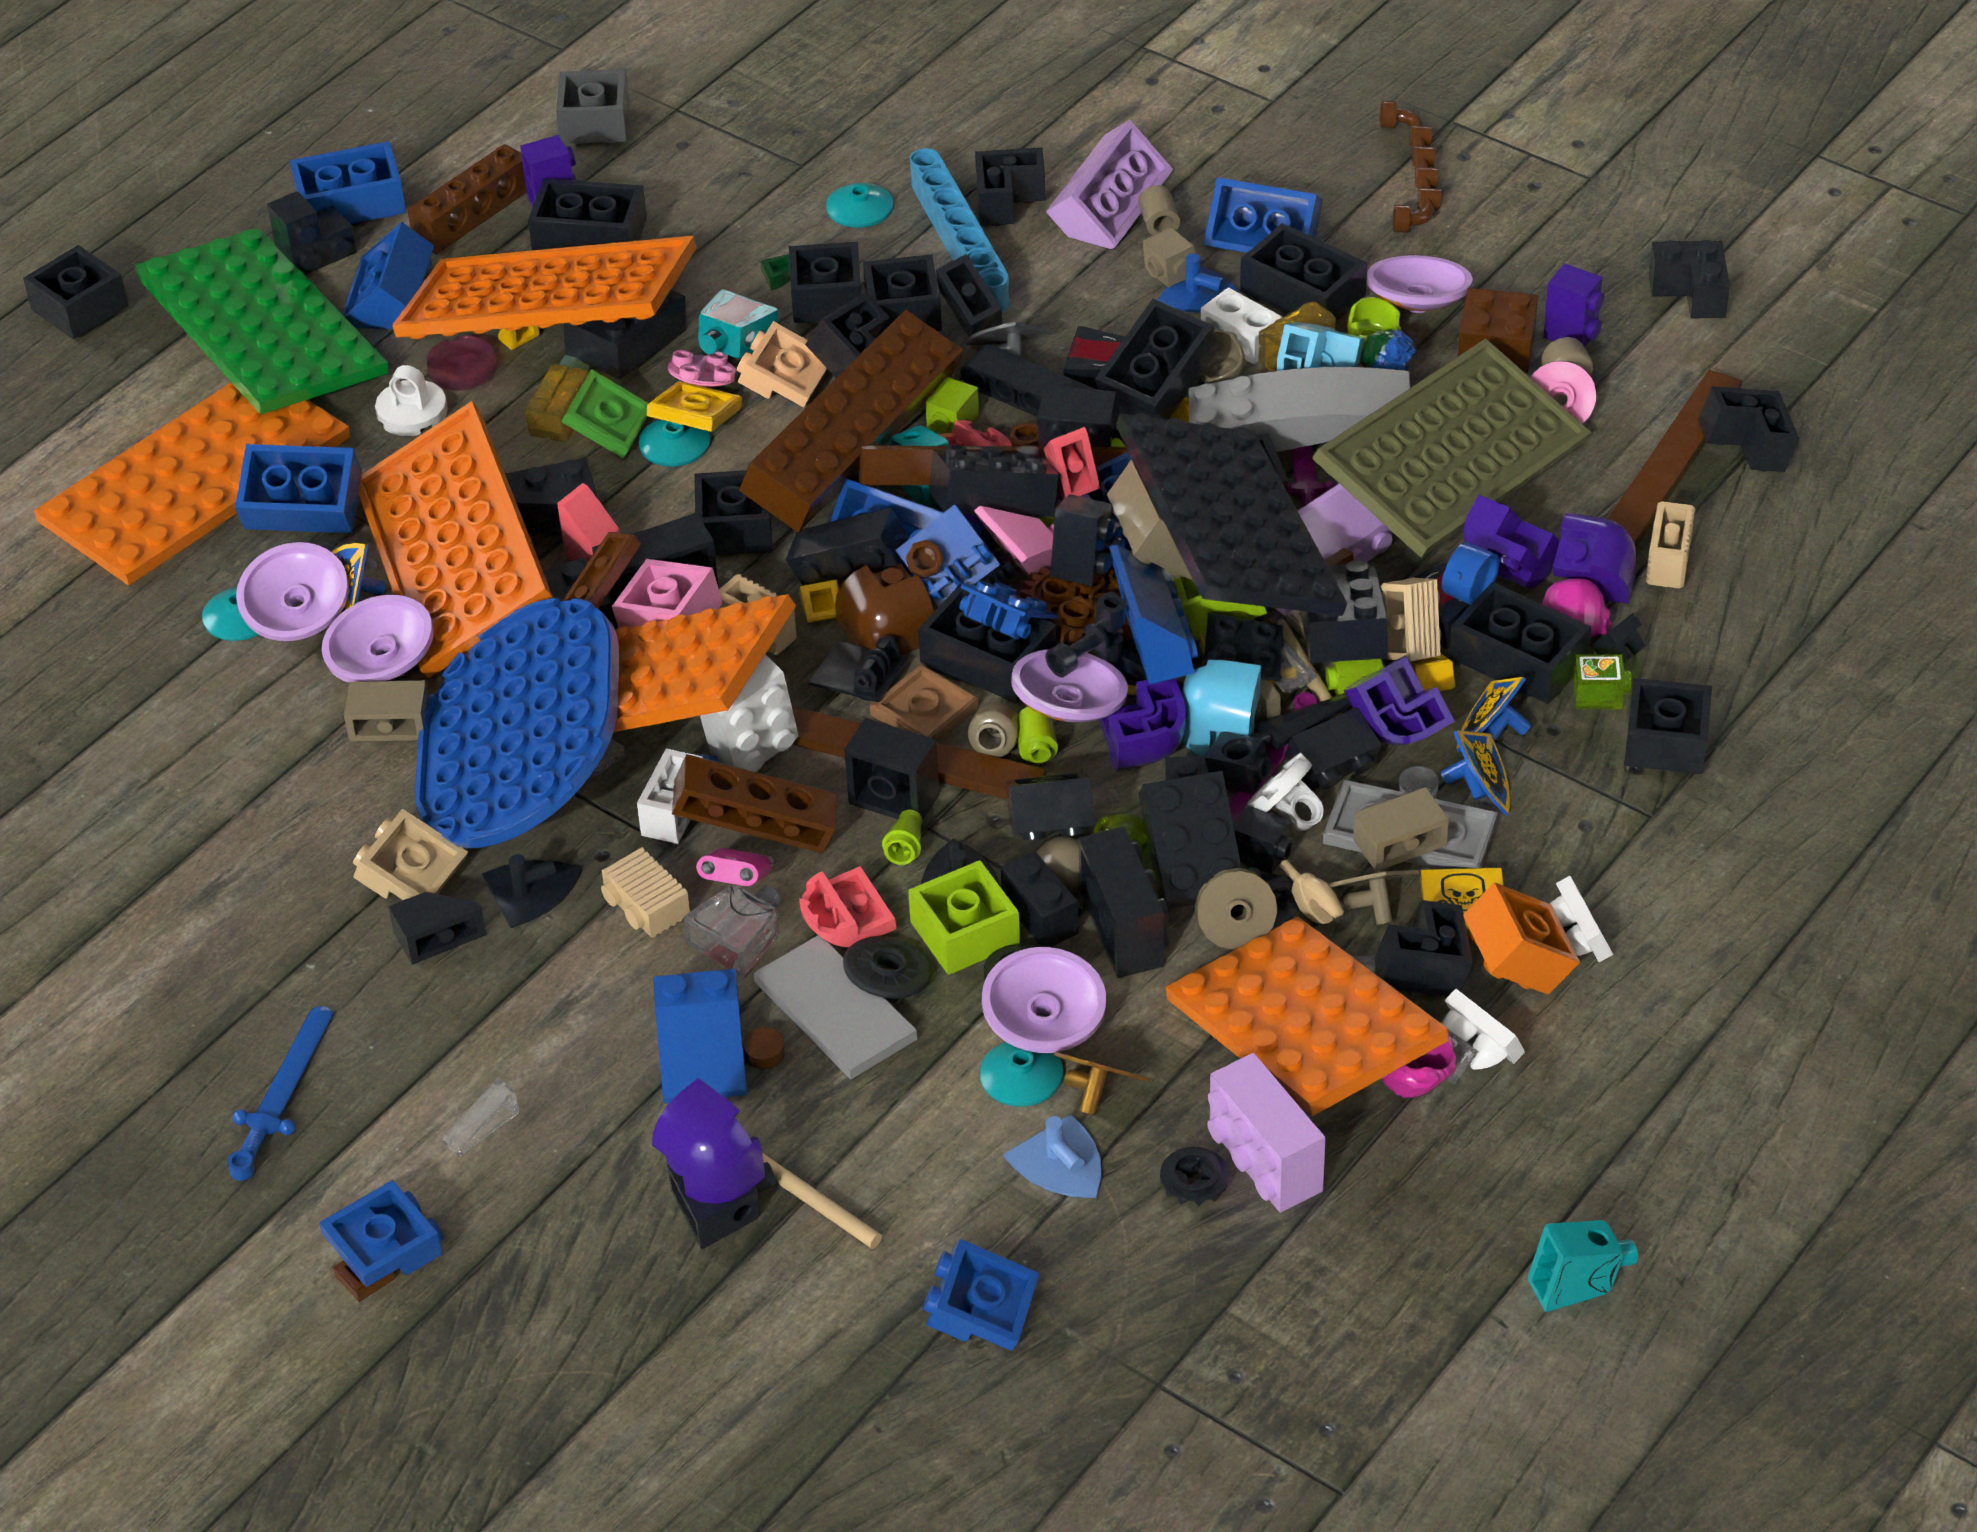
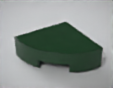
(776, 271)

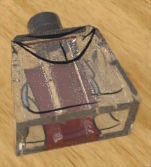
(735, 927)

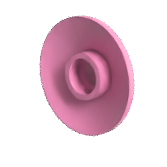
(1571, 381)

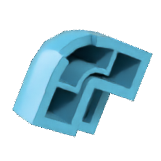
(1317, 347)
(1220, 700)

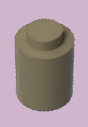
(1158, 209)

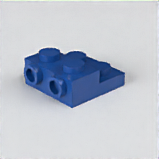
(383, 1234)
(980, 1295)

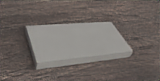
(1468, 827)
(833, 1012)

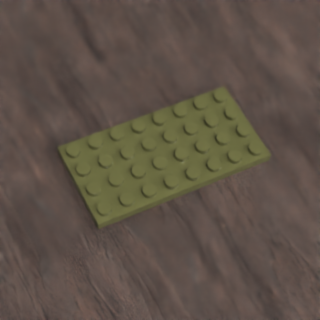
(1446, 441)

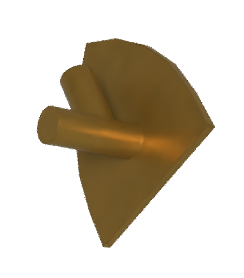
(1092, 1082)

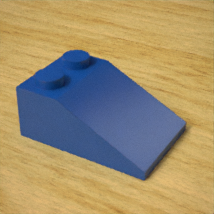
(699, 1032)

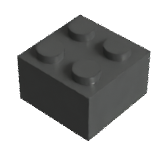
(593, 106)

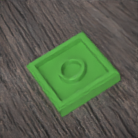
(606, 413)

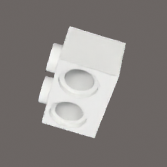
(1241, 317)
(657, 798)

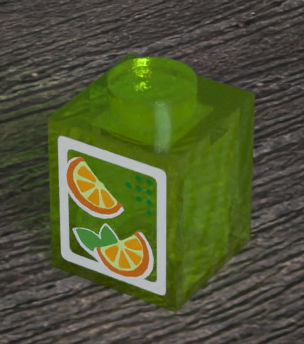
(1600, 681)

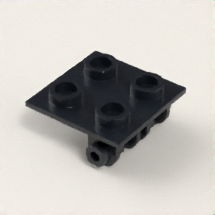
(1245, 642)
(861, 670)

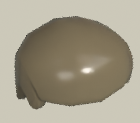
(1227, 362)
(1062, 858)

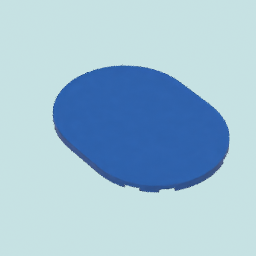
(518, 723)

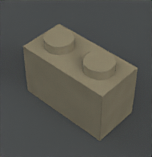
(385, 710)
(1400, 829)

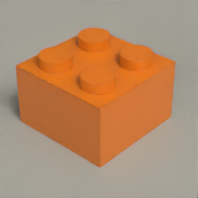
(1520, 939)

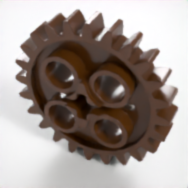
(1072, 602)

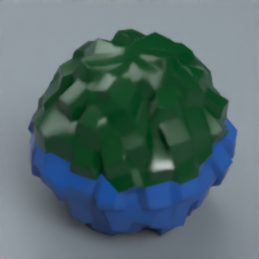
(1388, 350)

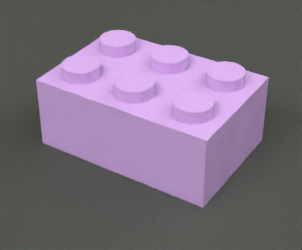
(1266, 1133)

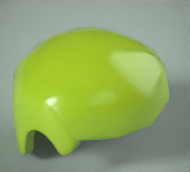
(1371, 316)

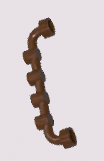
(1422, 159)

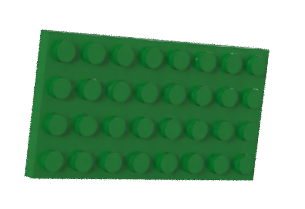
(260, 320)

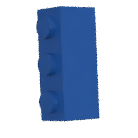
(1249, 212)
(388, 278)

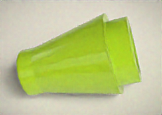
(903, 840)

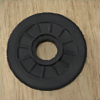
(911, 965)

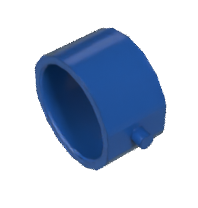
(1469, 572)

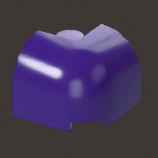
(1523, 549)
(1597, 552)
(1398, 705)
(1147, 729)
(708, 1145)

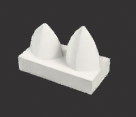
(1586, 934)
(1493, 1038)

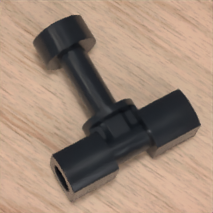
(1099, 637)

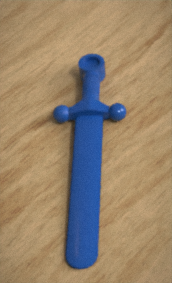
(266, 1119)

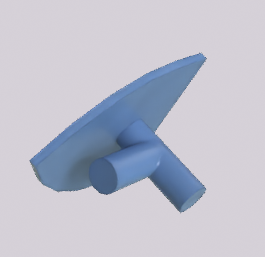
(1060, 1159)

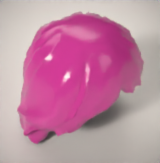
(1580, 601)
(1424, 1072)

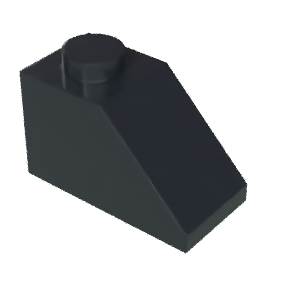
(435, 924)

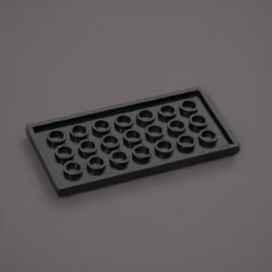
(1230, 515)

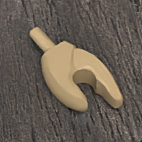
(1313, 895)

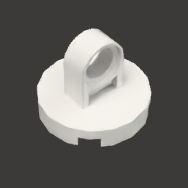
(410, 403)
(1286, 790)

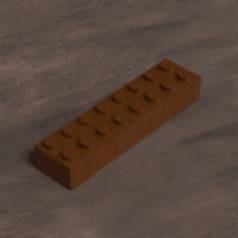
(858, 409)

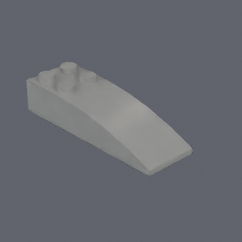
(1297, 404)

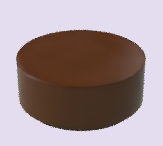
(764, 1047)

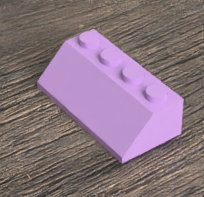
(1105, 190)
(1341, 522)

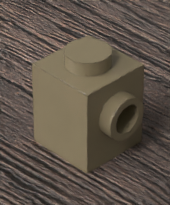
(1166, 256)

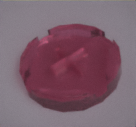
(461, 363)

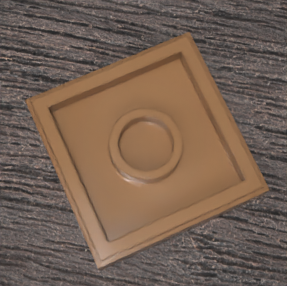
(924, 704)

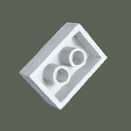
(756, 723)

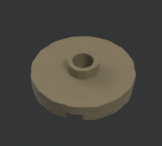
(1224, 892)

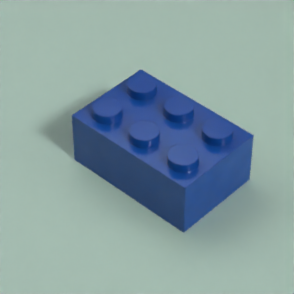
(356, 181)
(298, 488)

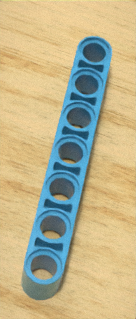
(956, 221)

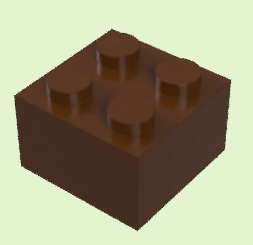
(1503, 320)

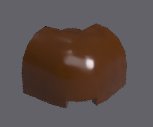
(883, 606)

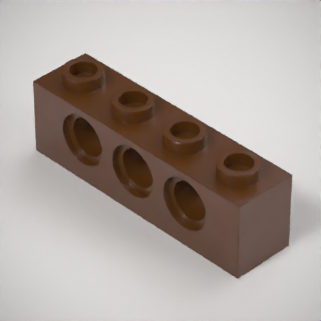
(469, 198)
(754, 803)

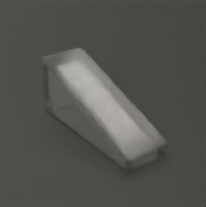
(485, 1116)

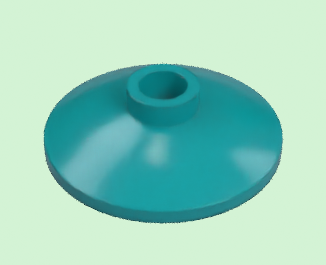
(859, 205)
(673, 443)
(224, 619)
(1020, 1076)

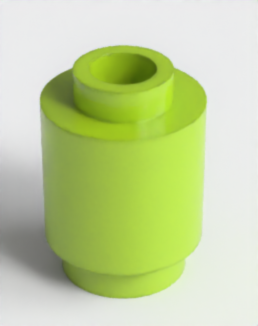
(1036, 736)

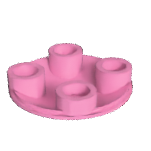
(702, 369)

